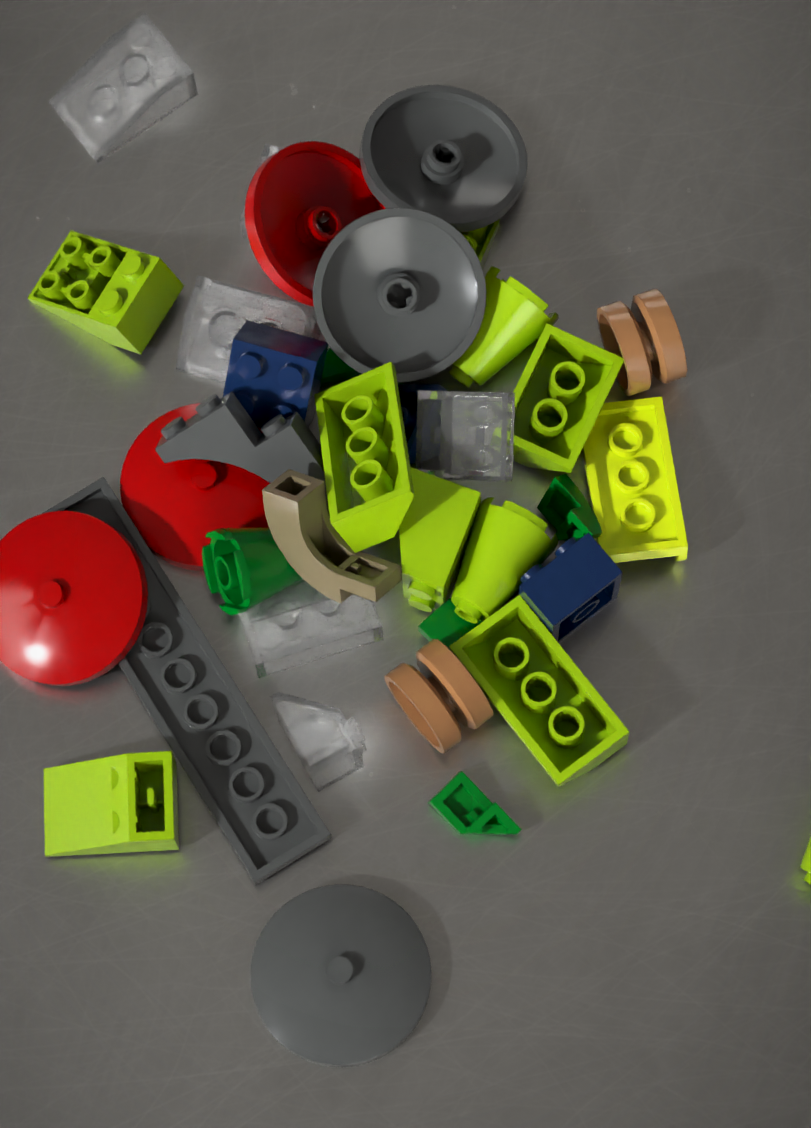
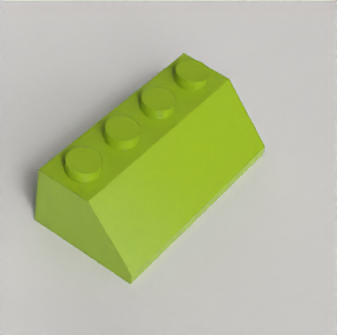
(365, 457)
(540, 692)

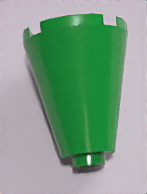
(245, 567)

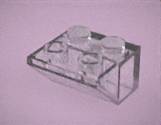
(465, 435)

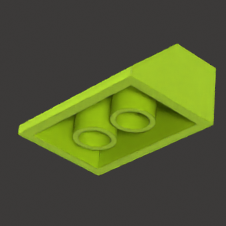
(560, 399)

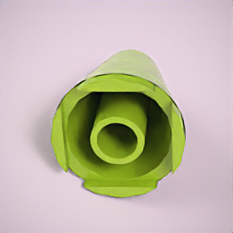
(509, 325)
(497, 555)

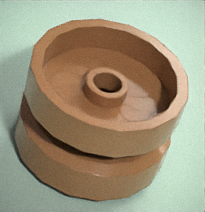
(644, 339)
(439, 695)

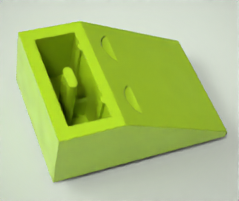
(107, 290)
(112, 805)

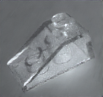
(124, 89)

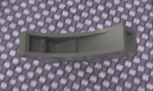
(229, 435)

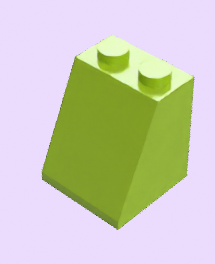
(435, 538)

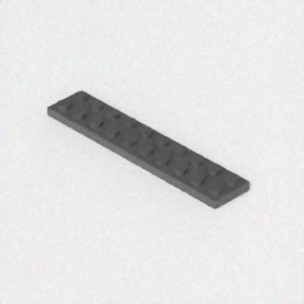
(208, 717)

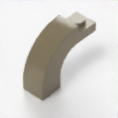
(312, 546)

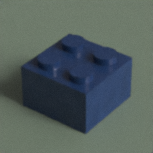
(275, 372)
(571, 586)

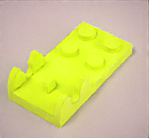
(634, 482)

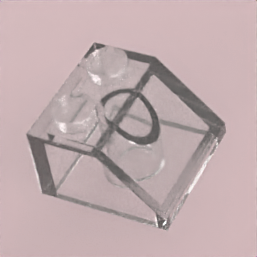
(321, 738)

